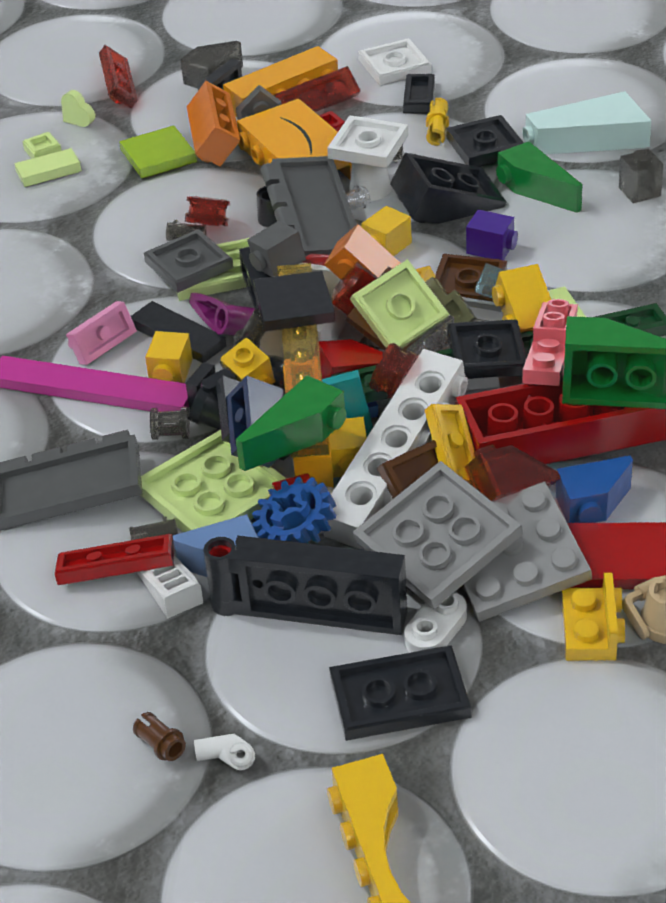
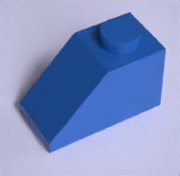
(593, 489)

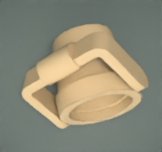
(652, 619)

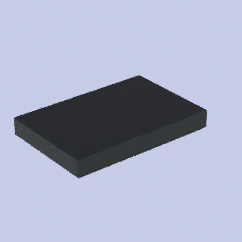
(399, 692)

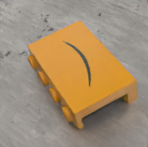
(287, 132)

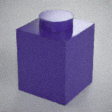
(490, 235)

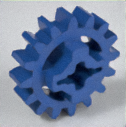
(296, 511)

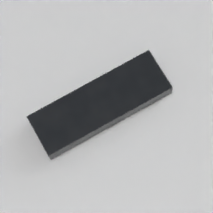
(156, 317)

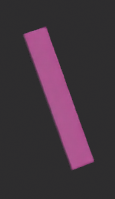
(91, 385)

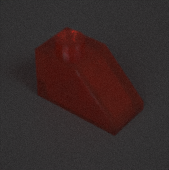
(506, 471)

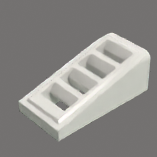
(173, 590)

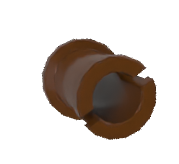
(166, 742)

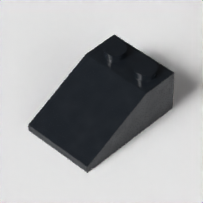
(443, 189)

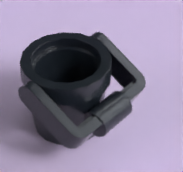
(205, 405)

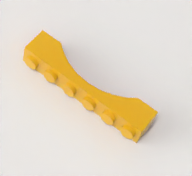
(369, 808)

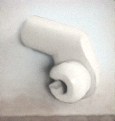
(227, 748)

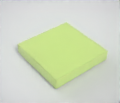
(399, 306)

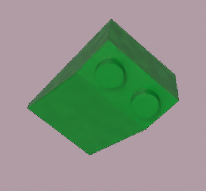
(613, 365)

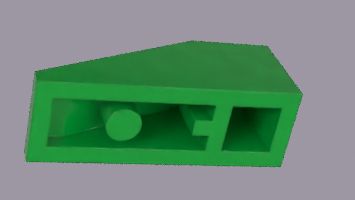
(538, 177)
(293, 423)

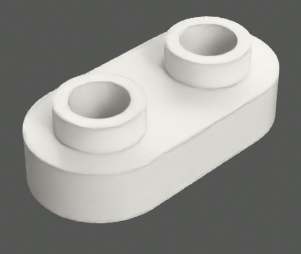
(440, 623)

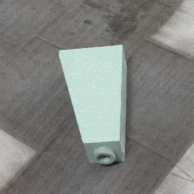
(589, 125)

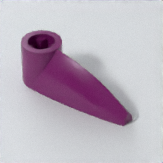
(220, 315)

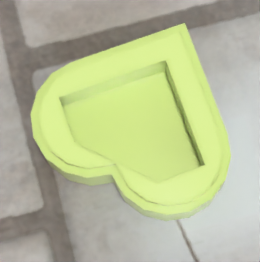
(76, 110)

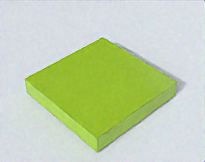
(158, 151)

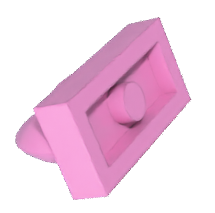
(101, 333)

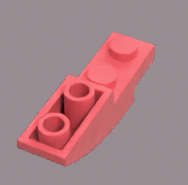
(547, 352)

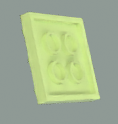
(206, 485)

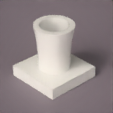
(370, 148)

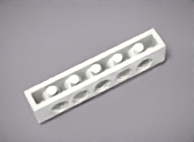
(398, 430)

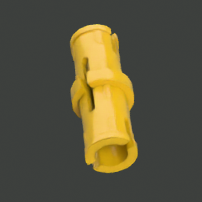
(437, 121)

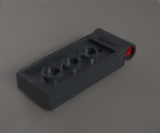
(307, 583)

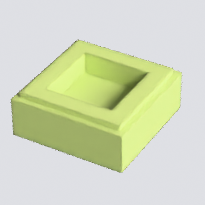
(41, 145)

